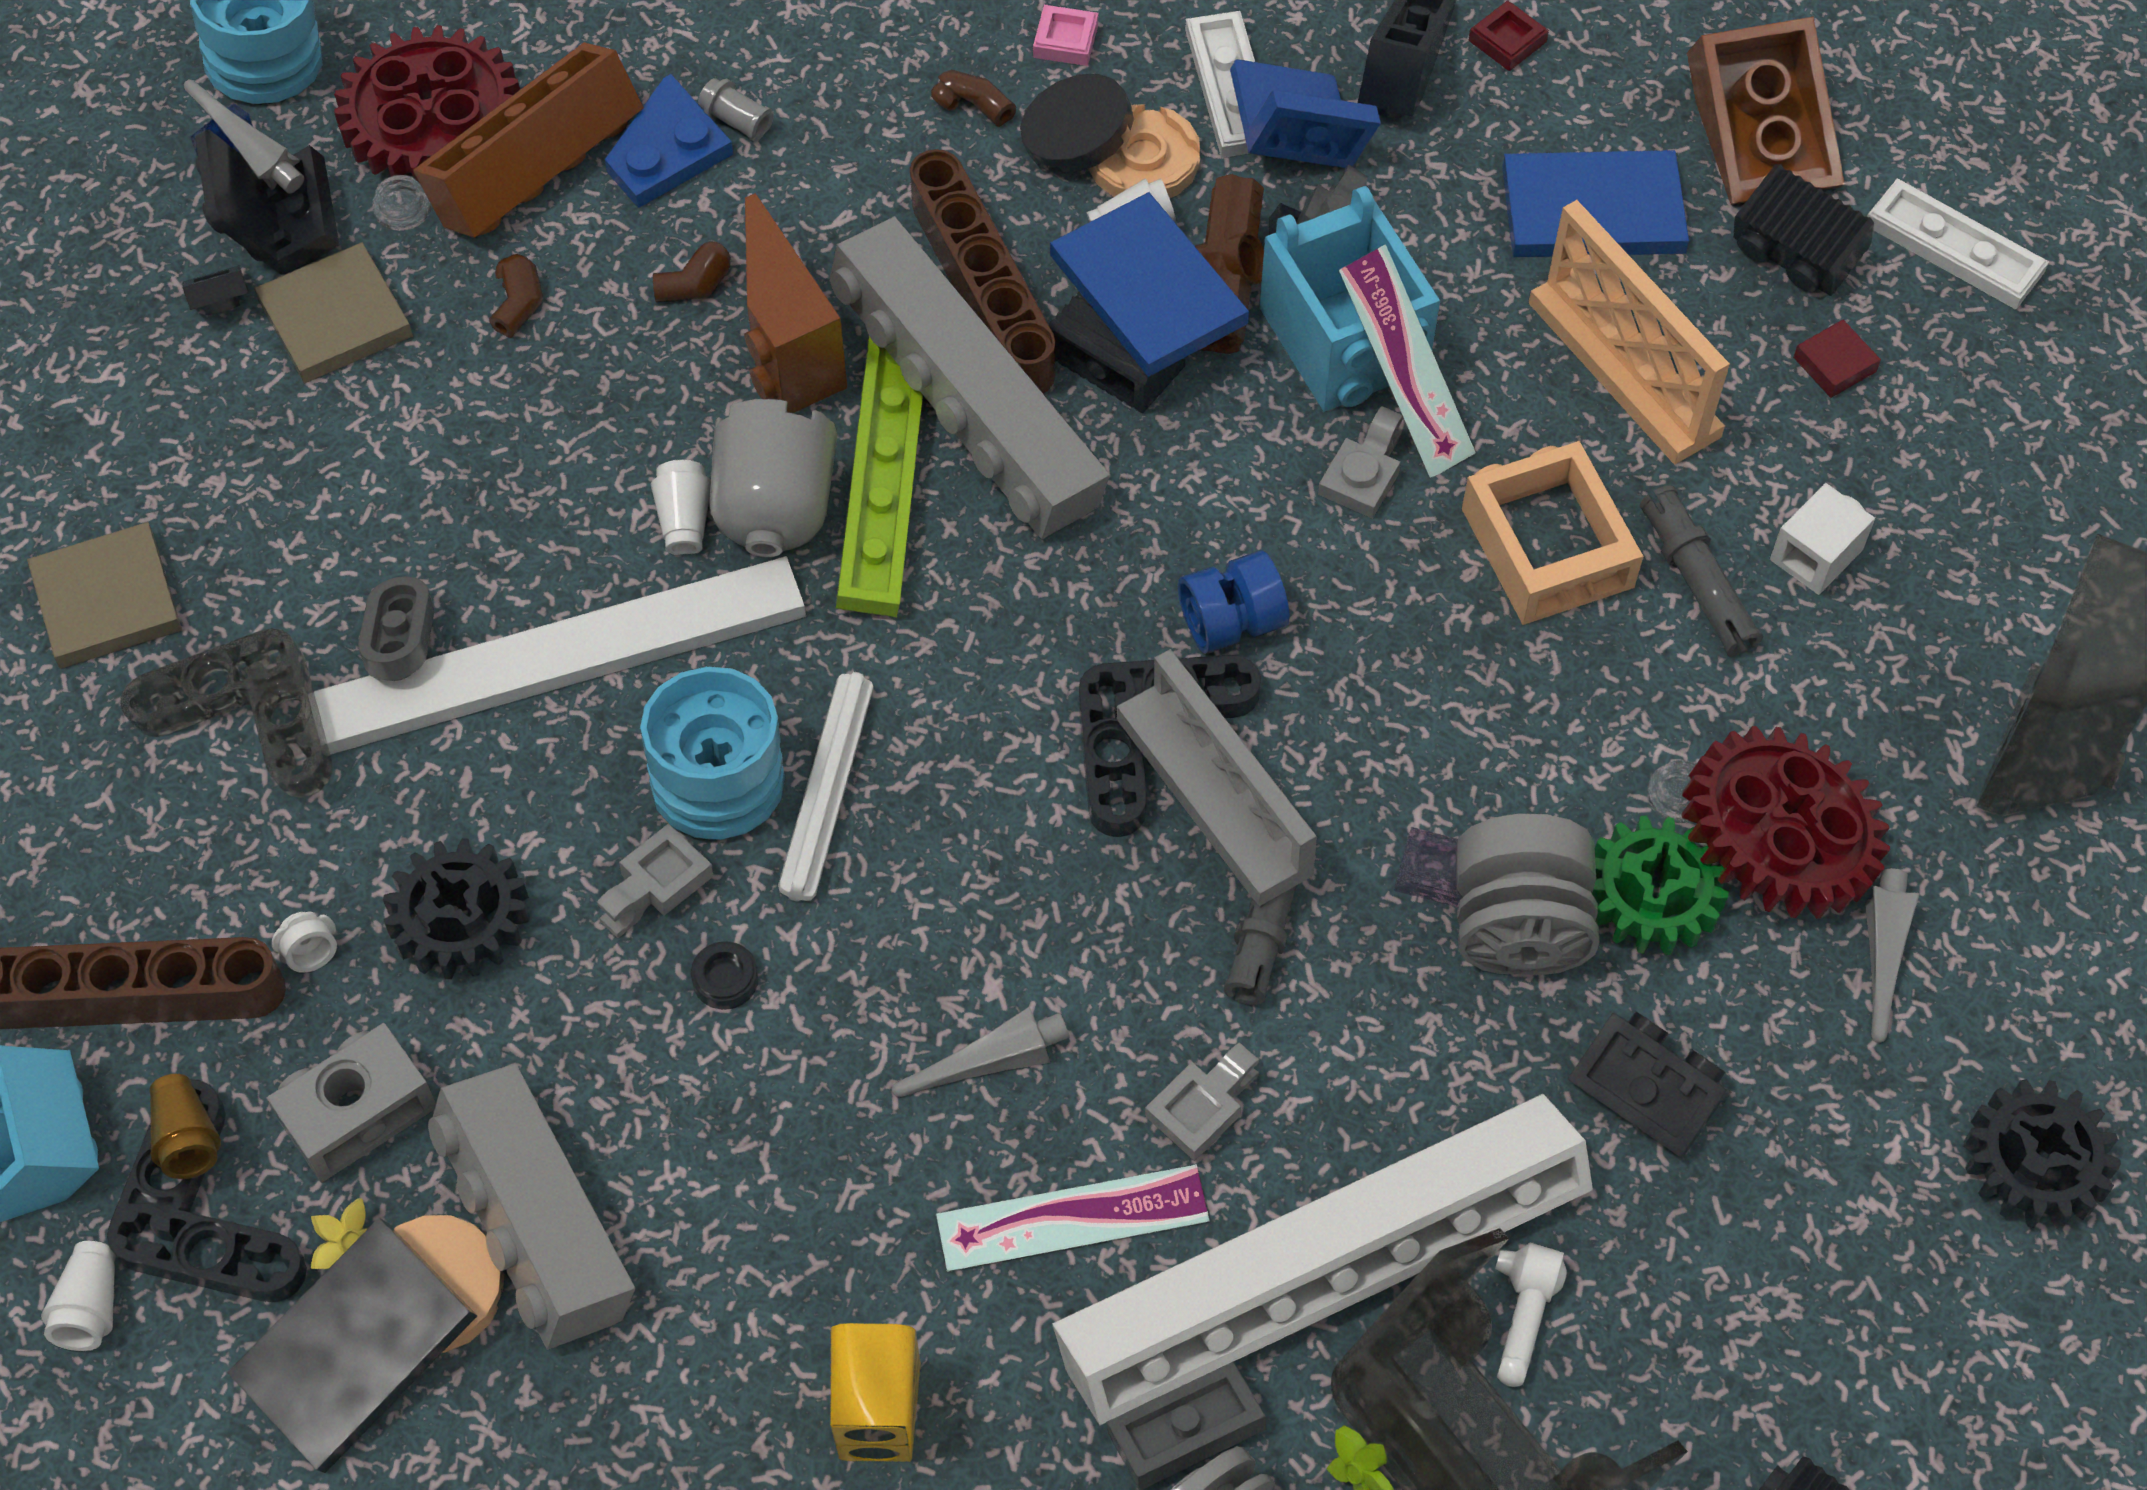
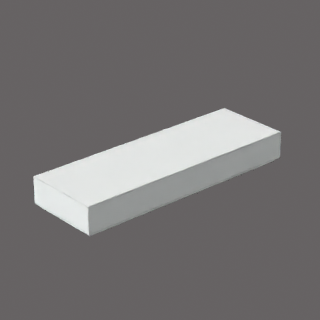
(1215, 46)
(1957, 243)

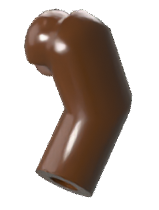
(975, 89)
(698, 277)
(523, 294)

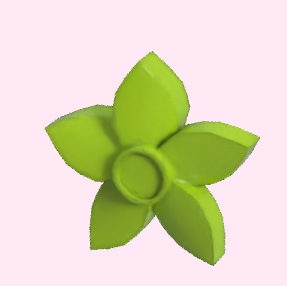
(1358, 1461)

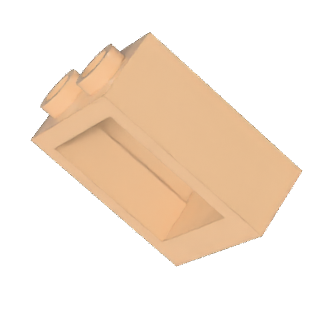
(1566, 582)

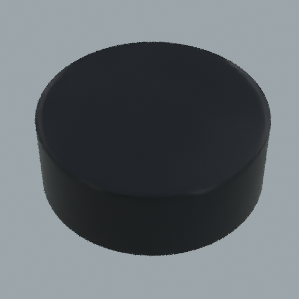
(724, 975)

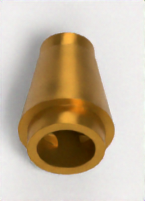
(181, 1129)

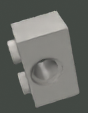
(339, 1135)

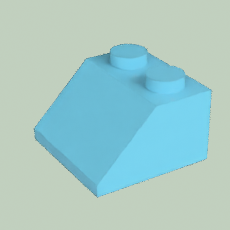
(42, 1130)

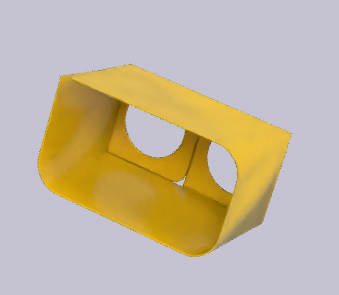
(874, 1385)

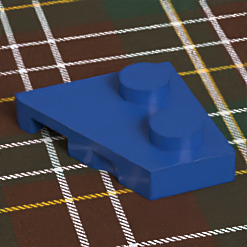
(666, 145)

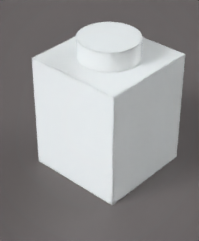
(1822, 538)

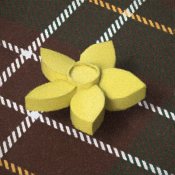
(339, 1234)

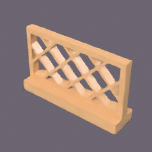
(1631, 365)

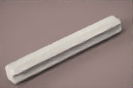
(825, 787)

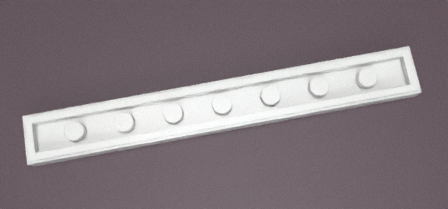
(561, 654)

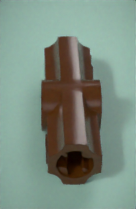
(1234, 244)

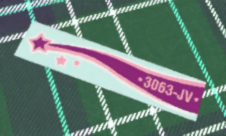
(1407, 361)
(1072, 1217)

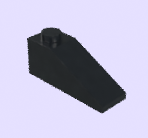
(1404, 55)

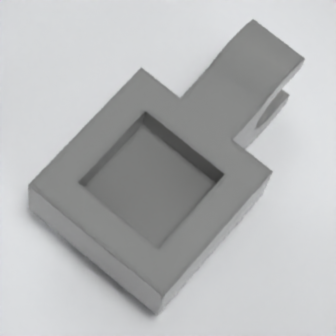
(1365, 472)
(656, 873)
(1201, 1106)

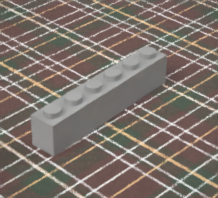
(968, 378)

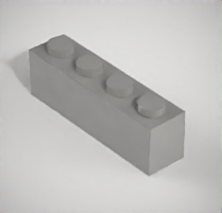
(530, 1206)

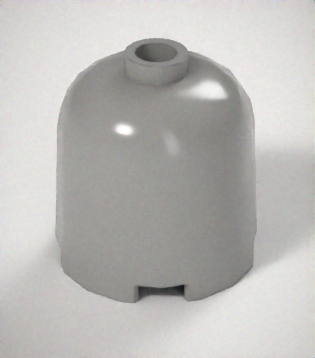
(771, 475)

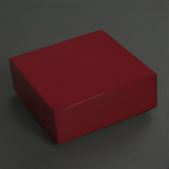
(1508, 35)
(1836, 358)

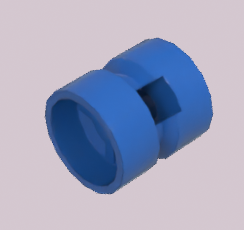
(1254, 597)

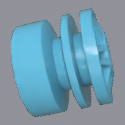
(258, 47)
(713, 752)

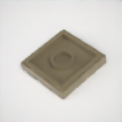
(333, 312)
(104, 595)

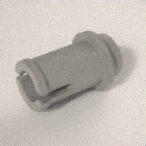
(725, 103)

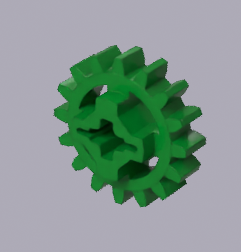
(1686, 887)

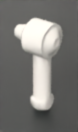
(1537, 1276)

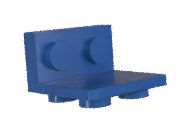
(1300, 115)

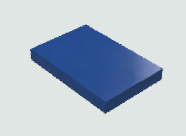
(1627, 193)
(1149, 283)

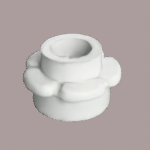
(305, 941)

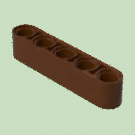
(980, 262)
(147, 992)

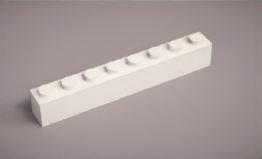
(1320, 1258)

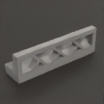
(1219, 782)

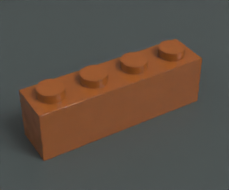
(529, 140)

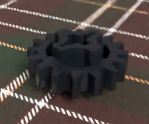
(442, 932)
(2076, 1149)

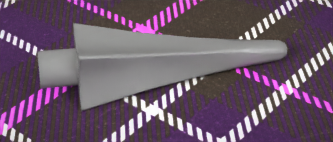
(264, 155)
(1888, 922)
(1010, 1046)

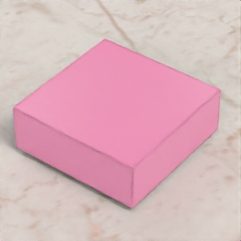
(1065, 35)

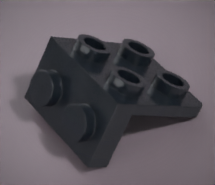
(270, 224)

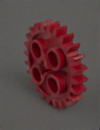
(419, 97)
(1785, 822)

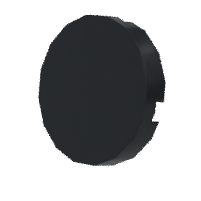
(1076, 122)

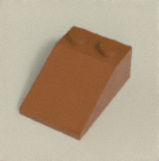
(1766, 105)
(791, 321)

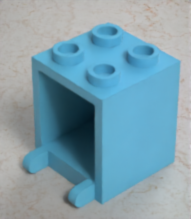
(1311, 305)

